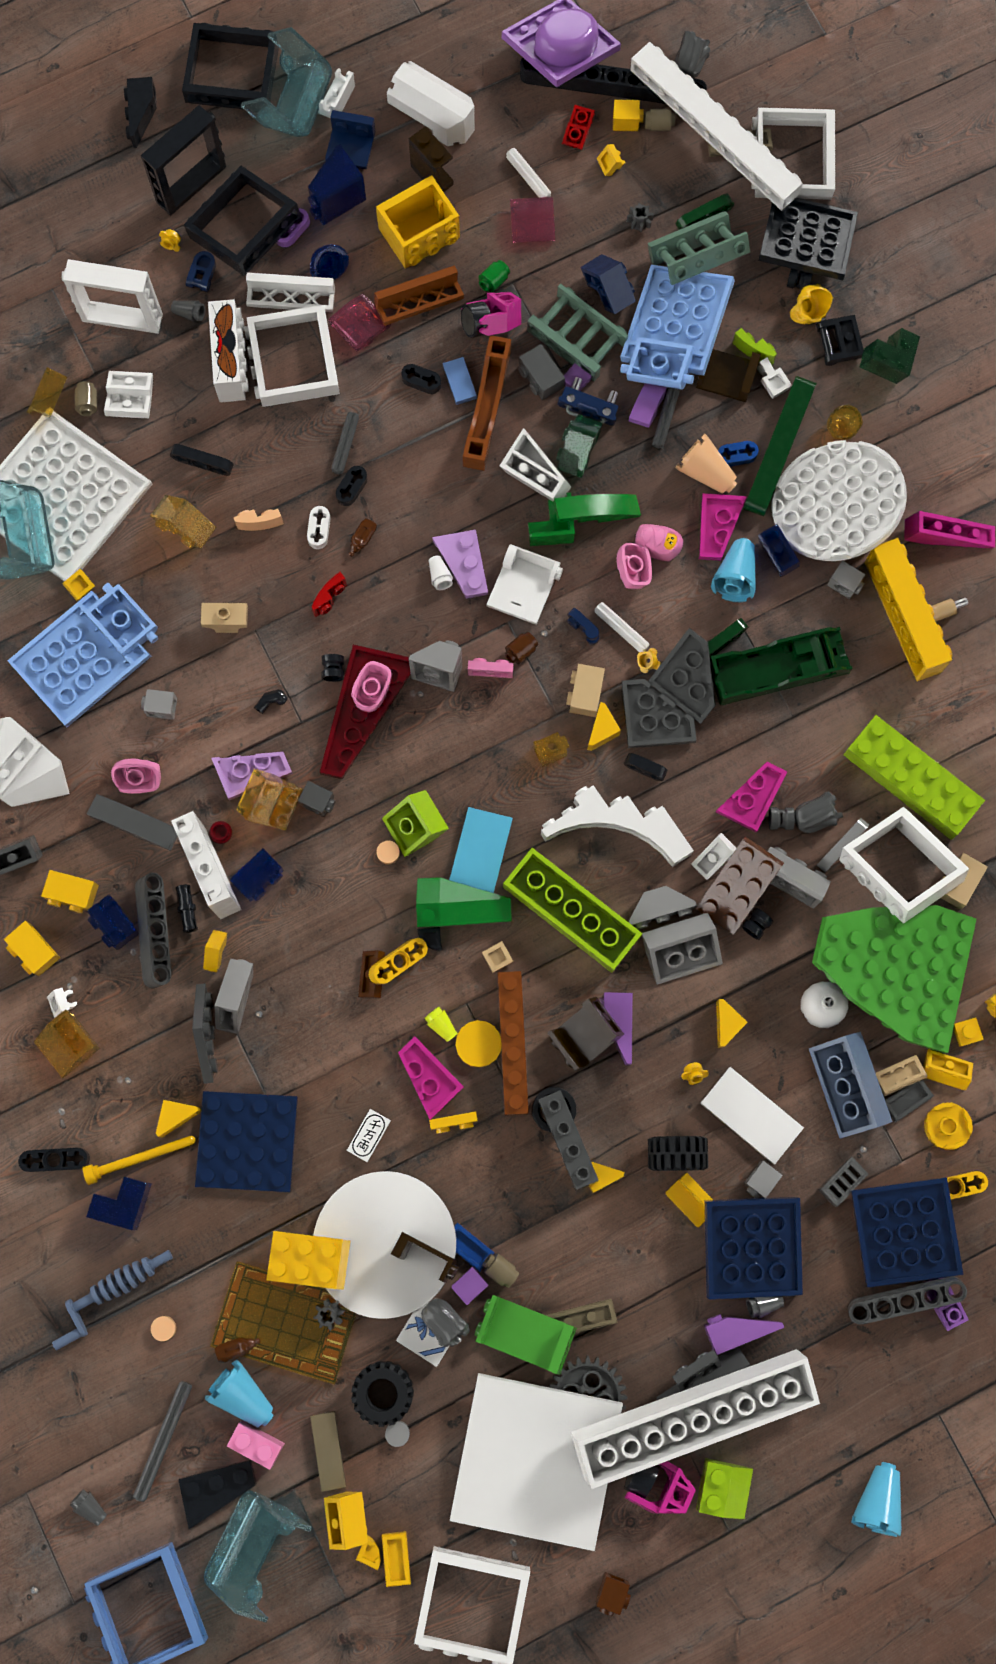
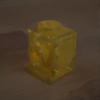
(548, 756)

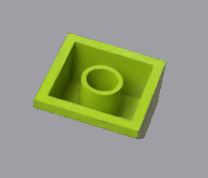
(415, 822)
(724, 1489)

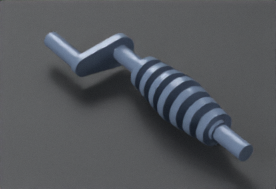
(115, 1284)

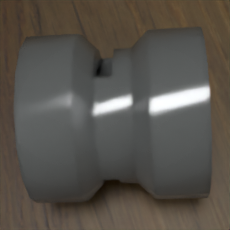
(781, 818)

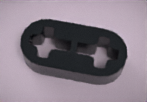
(420, 379)
(347, 482)
(645, 767)

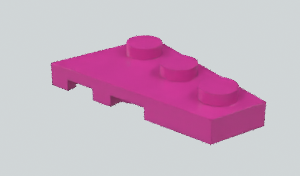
(717, 523)
(754, 797)
(430, 1078)

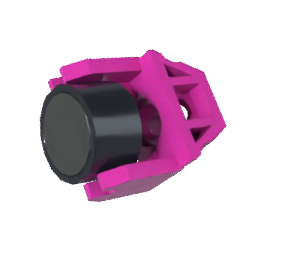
(491, 316)
(641, 1483)

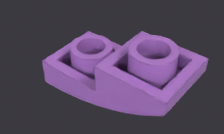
(647, 405)
(949, 1315)

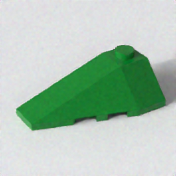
(451, 903)

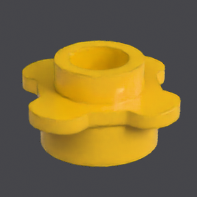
(170, 240)
(642, 658)
(694, 1073)

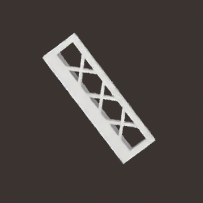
(289, 285)

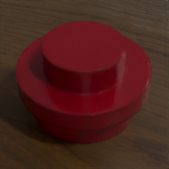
(220, 832)

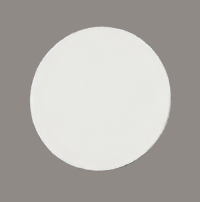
(839, 500)
(372, 1216)

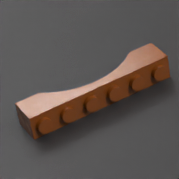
(487, 404)
(513, 1043)

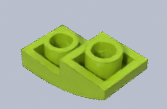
(746, 343)

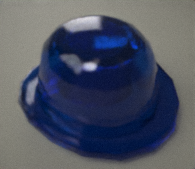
(329, 262)

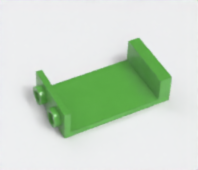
(525, 1334)

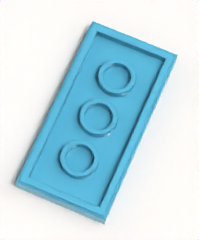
(481, 849)

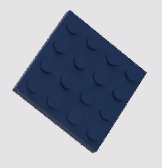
(246, 1141)
(906, 1232)
(753, 1247)

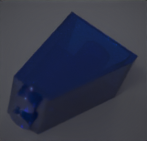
(336, 187)

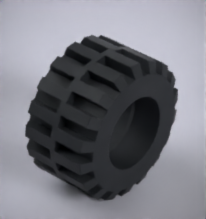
(677, 1153)
(367, 1409)

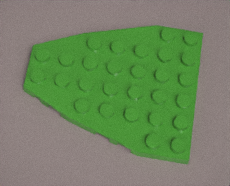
(900, 971)

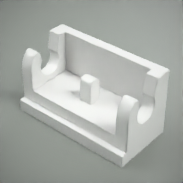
(337, 94)

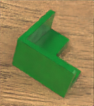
(551, 531)

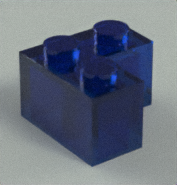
(126, 1209)

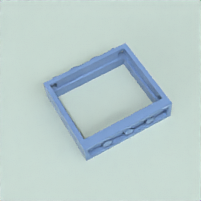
(103, 1619)

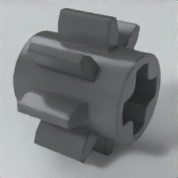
(640, 217)
(322, 1314)

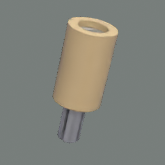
(947, 608)

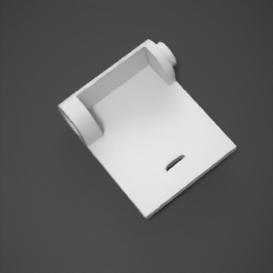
(525, 582)

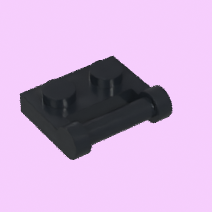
(847, 339)

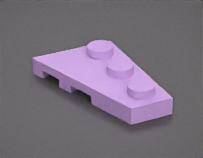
(464, 560)
(237, 770)

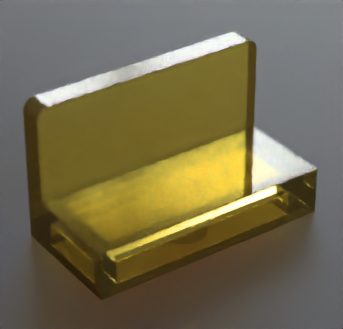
(47, 392)

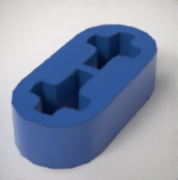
(737, 448)

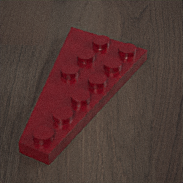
(351, 725)

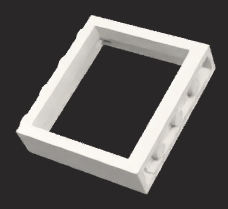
(804, 117)
(81, 274)
(297, 392)
(926, 842)
(206, 865)
(481, 1564)

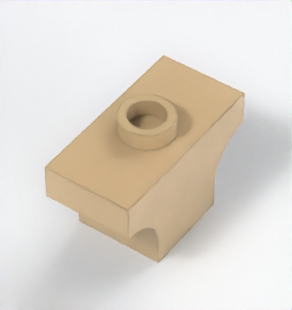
(224, 616)

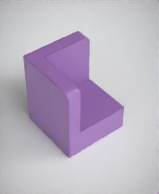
(469, 1285)

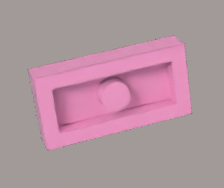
(481, 667)

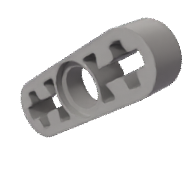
(834, 854)

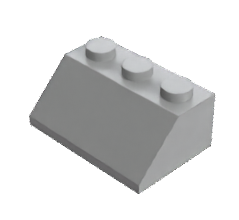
(437, 665)
(798, 880)
(682, 948)

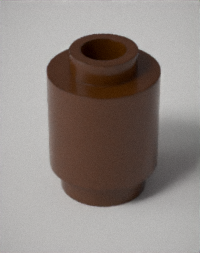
(521, 648)

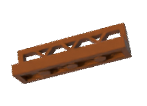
(415, 291)

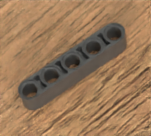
(148, 940)
(918, 1304)

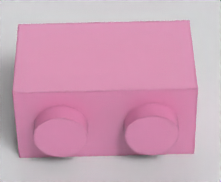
(255, 1444)

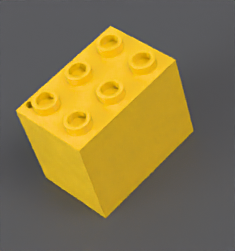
(418, 222)

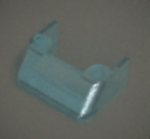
(303, 90)
(25, 531)
(244, 1549)

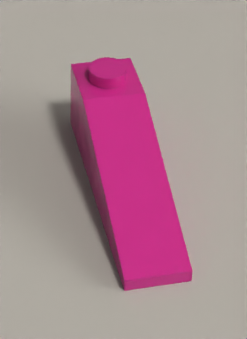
(948, 531)

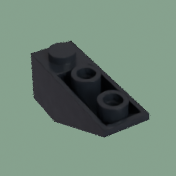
(141, 107)

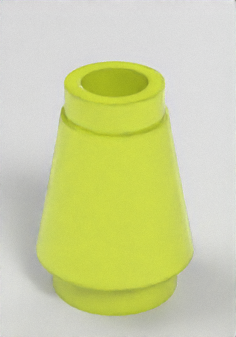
(441, 1024)

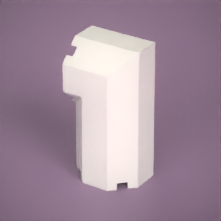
(433, 103)

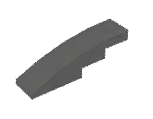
(133, 822)

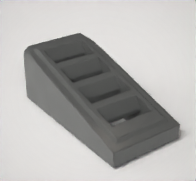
(829, 1195)

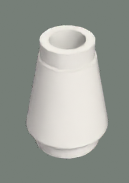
(440, 575)

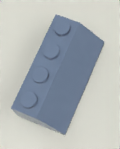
(850, 1085)

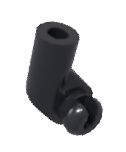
(270, 697)

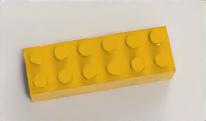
(908, 609)

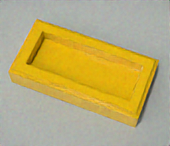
(396, 1559)

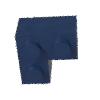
(610, 281)

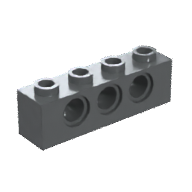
(568, 1140)

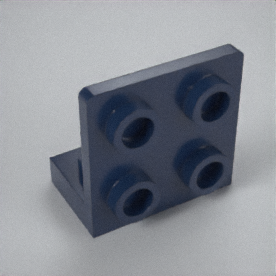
(354, 134)

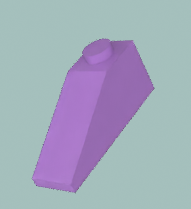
(620, 1008)
(732, 1332)

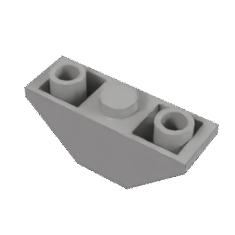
(659, 906)

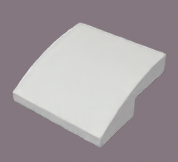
(128, 394)

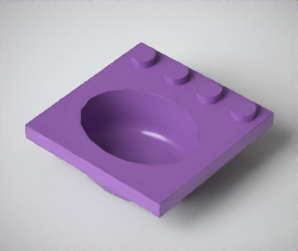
(561, 41)

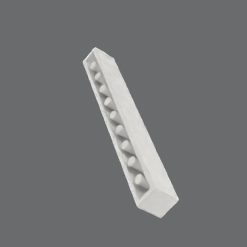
(716, 126)

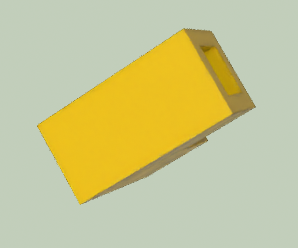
(214, 950)

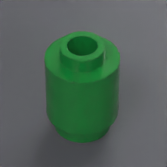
(494, 276)

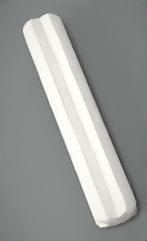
(528, 173)
(621, 627)

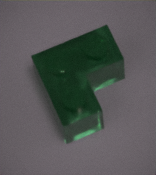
(891, 359)
(579, 442)

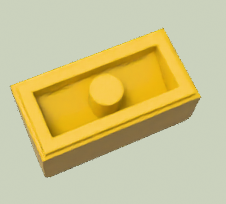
(948, 1069)

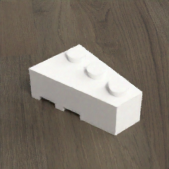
(533, 468)

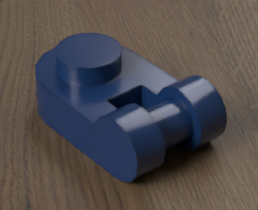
(202, 264)
(578, 620)

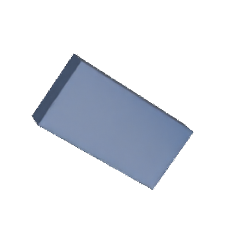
(459, 381)

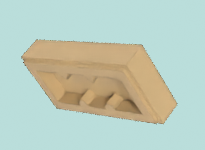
(900, 1075)

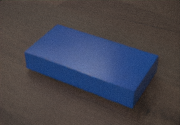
(471, 1248)

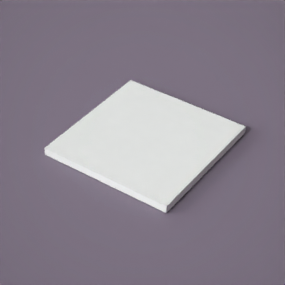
(82, 488)
(523, 1466)

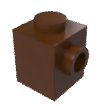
(613, 1595)

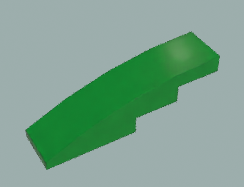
(597, 507)

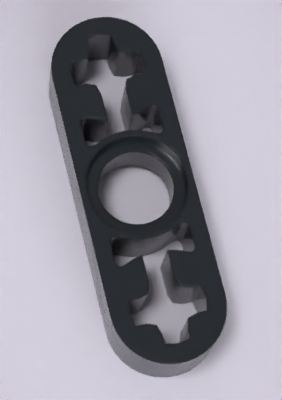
(201, 459)
(36, 1167)

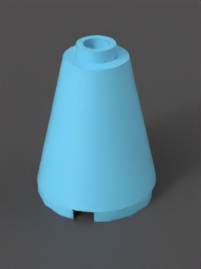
(736, 574)
(240, 1396)
(881, 1502)

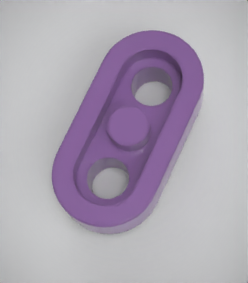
(295, 231)

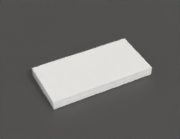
(752, 1115)

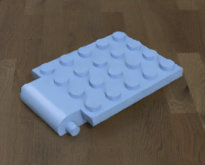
(675, 328)
(86, 652)

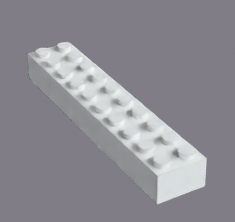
(694, 1418)

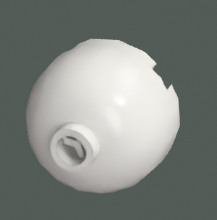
(815, 1008)

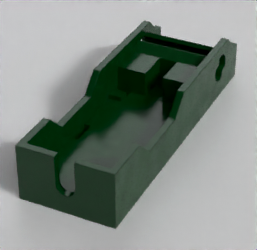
(777, 667)

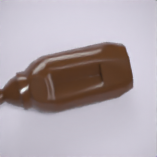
(362, 536)
(235, 1349)

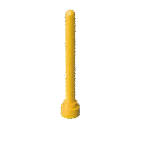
(93, 1173)

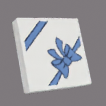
(421, 1340)

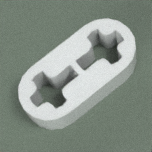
(313, 527)

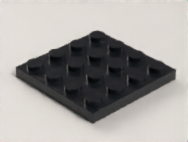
(809, 238)

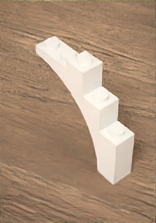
(592, 811)

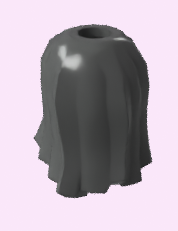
(692, 54)
(817, 813)
(444, 1322)

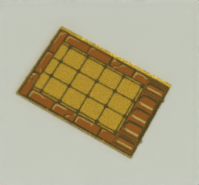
(284, 1323)

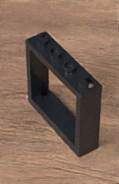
(227, 96)
(172, 144)
(262, 241)

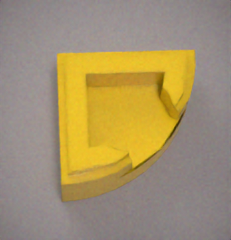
(370, 1554)

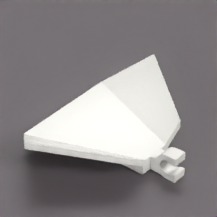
(27, 767)

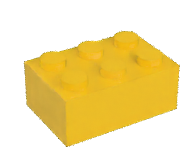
(308, 1260)

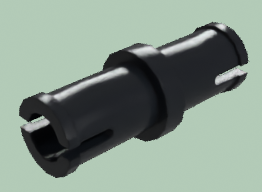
(186, 908)

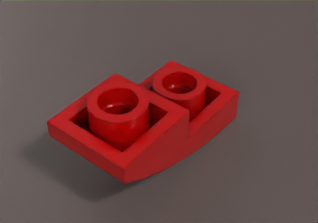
(578, 127)
(323, 601)

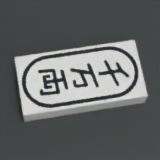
(368, 1135)

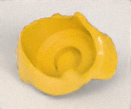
(811, 305)

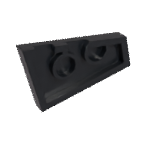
(214, 1489)

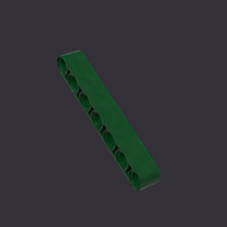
(779, 446)

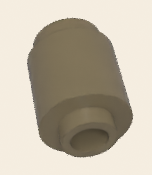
(659, 119)
(85, 398)
(500, 1270)

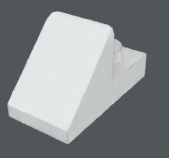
(714, 856)

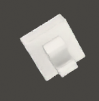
(58, 1001)

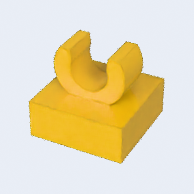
(610, 160)

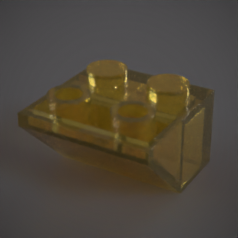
(269, 800)
(66, 1043)

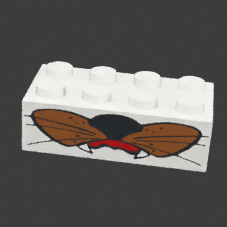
(228, 350)

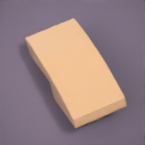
(249, 521)

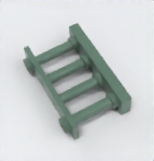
(692, 237)
(573, 352)

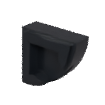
(432, 937)

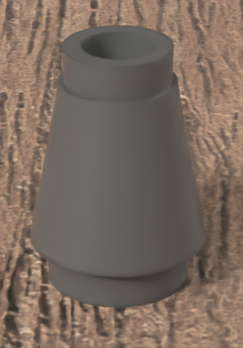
(190, 310)
(763, 1306)
(87, 1507)

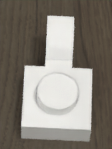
(774, 380)

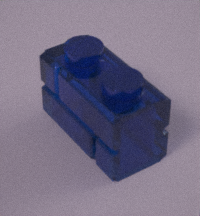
(778, 550)
(257, 875)
(112, 922)

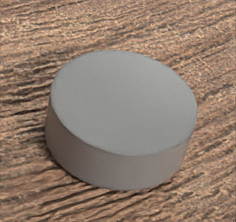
(397, 1434)

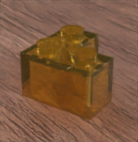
(184, 519)

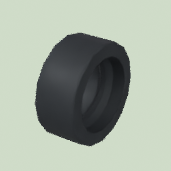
(536, 1107)

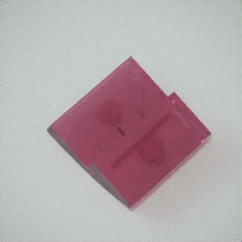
(532, 220)
(358, 322)

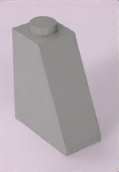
(233, 995)

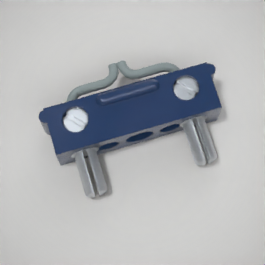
(588, 405)

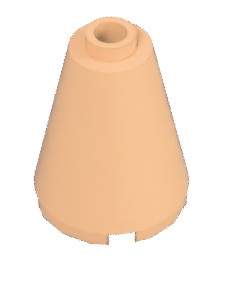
(708, 466)

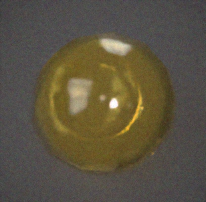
(844, 422)

